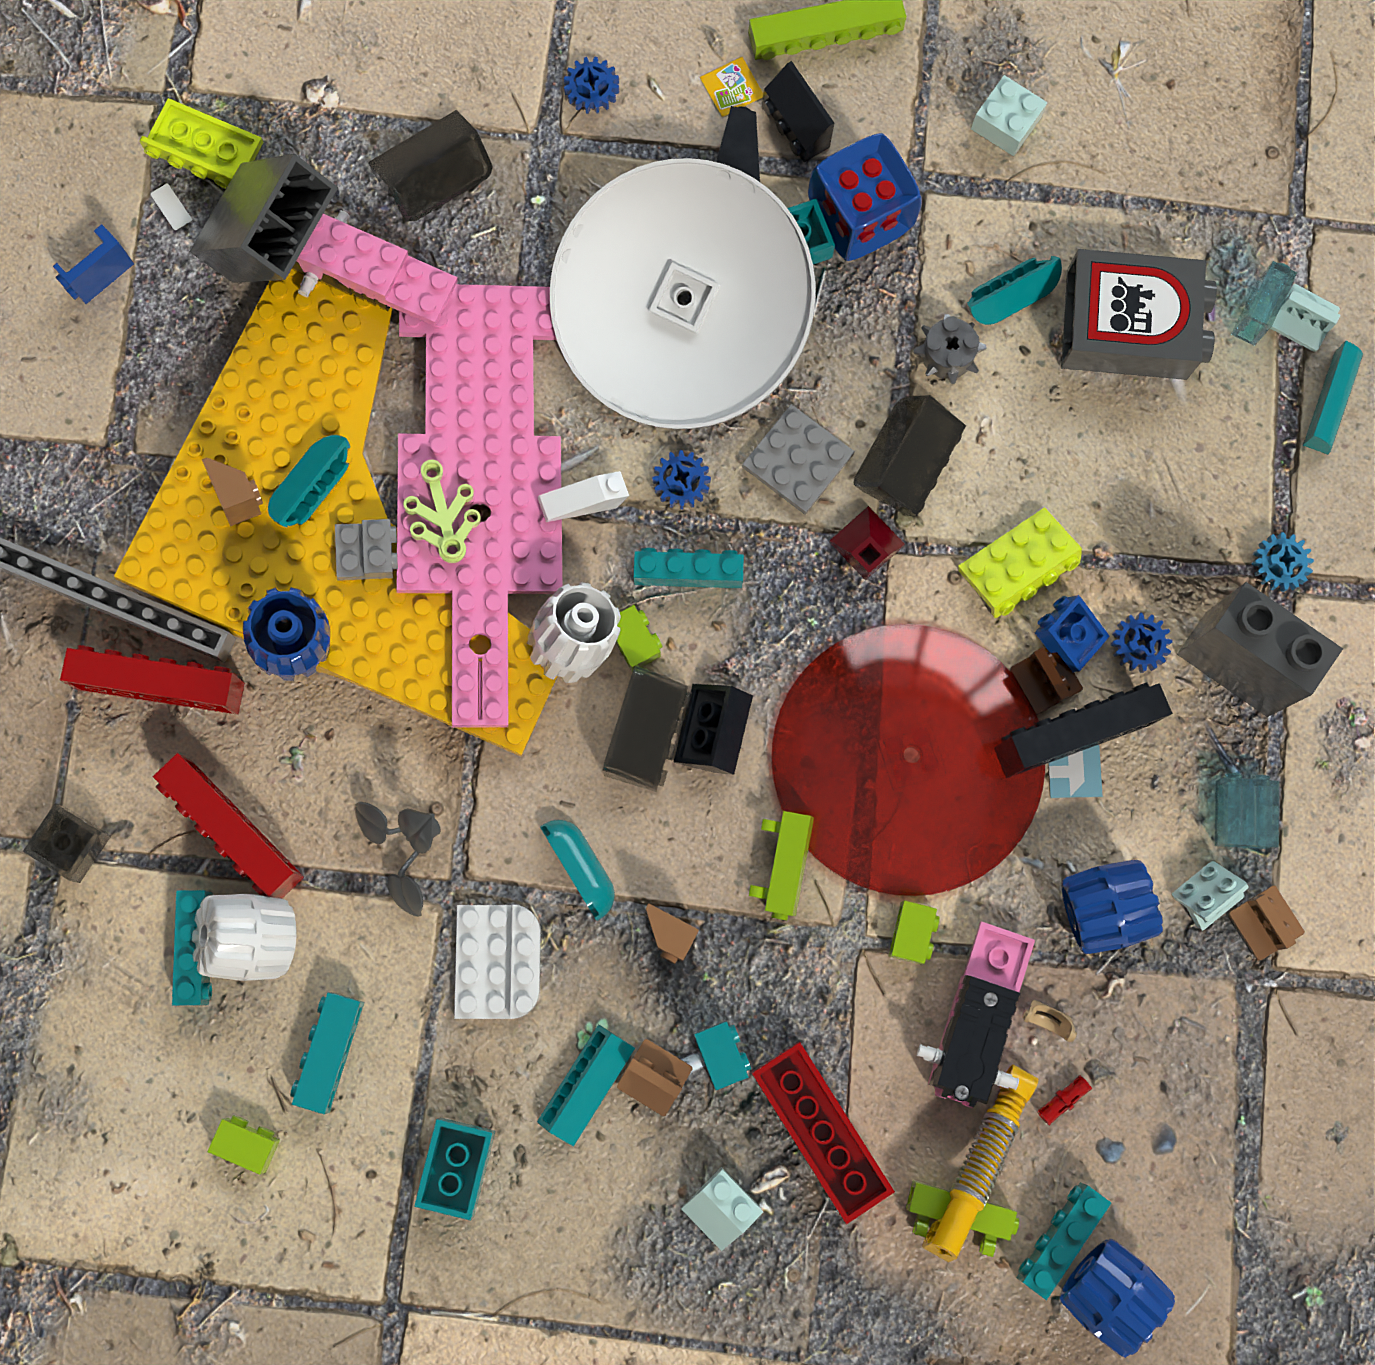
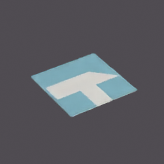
(1076, 775)

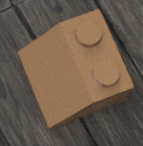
(236, 494)
(671, 934)

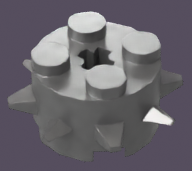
(954, 334)

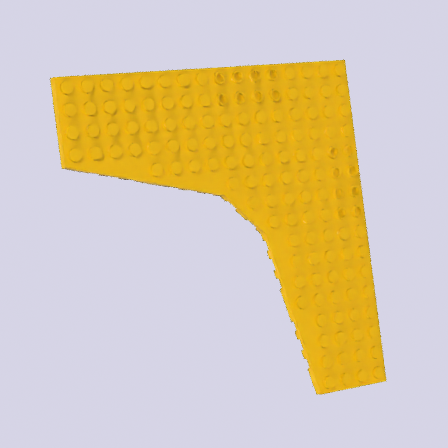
(292, 379)

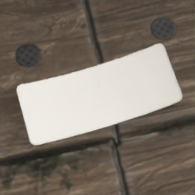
(171, 206)

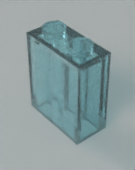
(1264, 303)
(1247, 812)

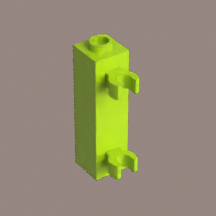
(788, 864)
(933, 1201)

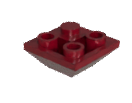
(867, 543)

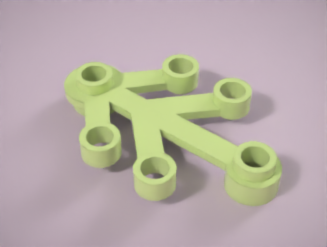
(442, 516)

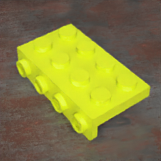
(200, 143)
(1021, 562)

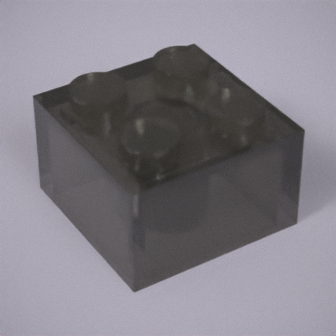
(67, 843)

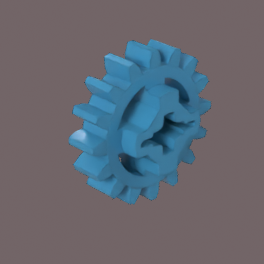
(1276, 571)

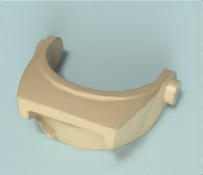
(1062, 1028)

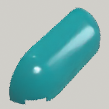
(1014, 290)
(309, 481)
(581, 865)

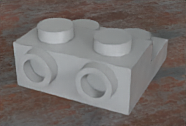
(365, 550)

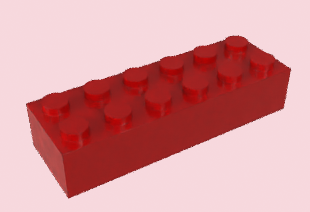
(152, 680)
(227, 826)
(822, 1132)

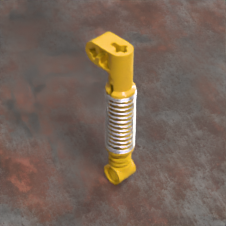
(967, 1195)

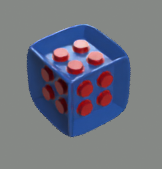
(865, 196)

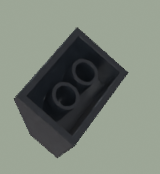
(798, 113)
(713, 728)

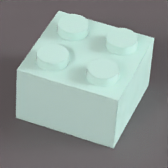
(1008, 115)

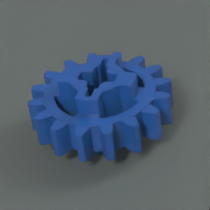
(601, 77)
(691, 475)
(1145, 653)

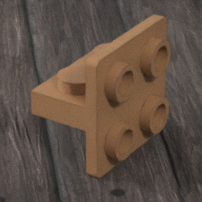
(1266, 923)
(654, 1077)

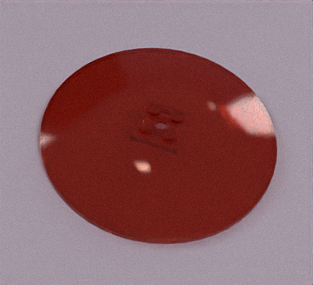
(874, 812)

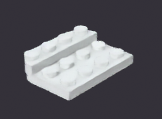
(496, 962)

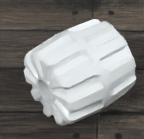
(574, 632)
(244, 937)

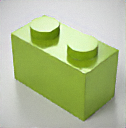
(635, 639)
(913, 932)
(244, 1144)

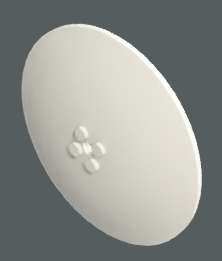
(671, 233)

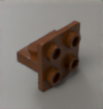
(1045, 679)

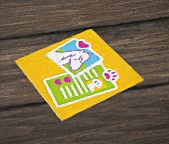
(732, 86)

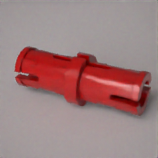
(1064, 1100)

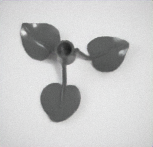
(419, 831)

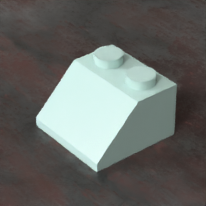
(722, 1209)

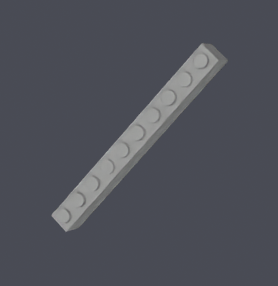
(115, 601)

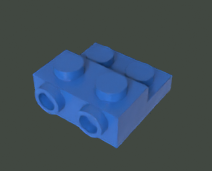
(1071, 632)

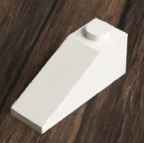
(584, 497)

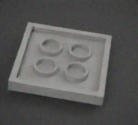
(798, 459)

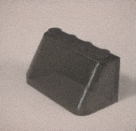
(432, 166)
(909, 453)
(646, 729)

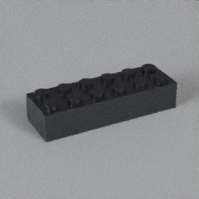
(1082, 728)

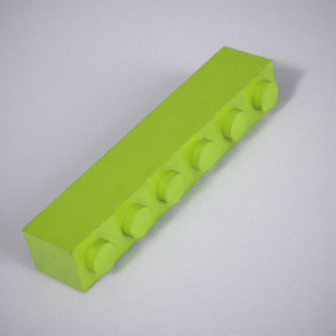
(824, 26)

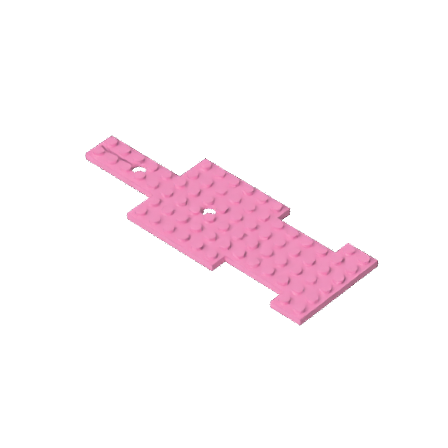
(482, 438)

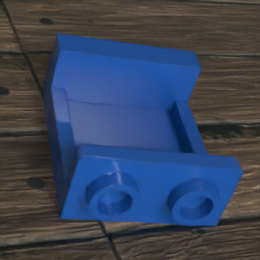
(96, 269)

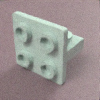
(1305, 318)
(1210, 894)

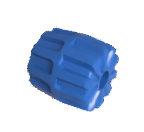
(286, 634)
(1111, 906)
(1117, 1298)

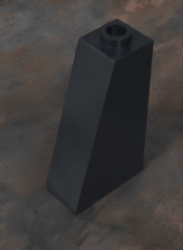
(740, 142)

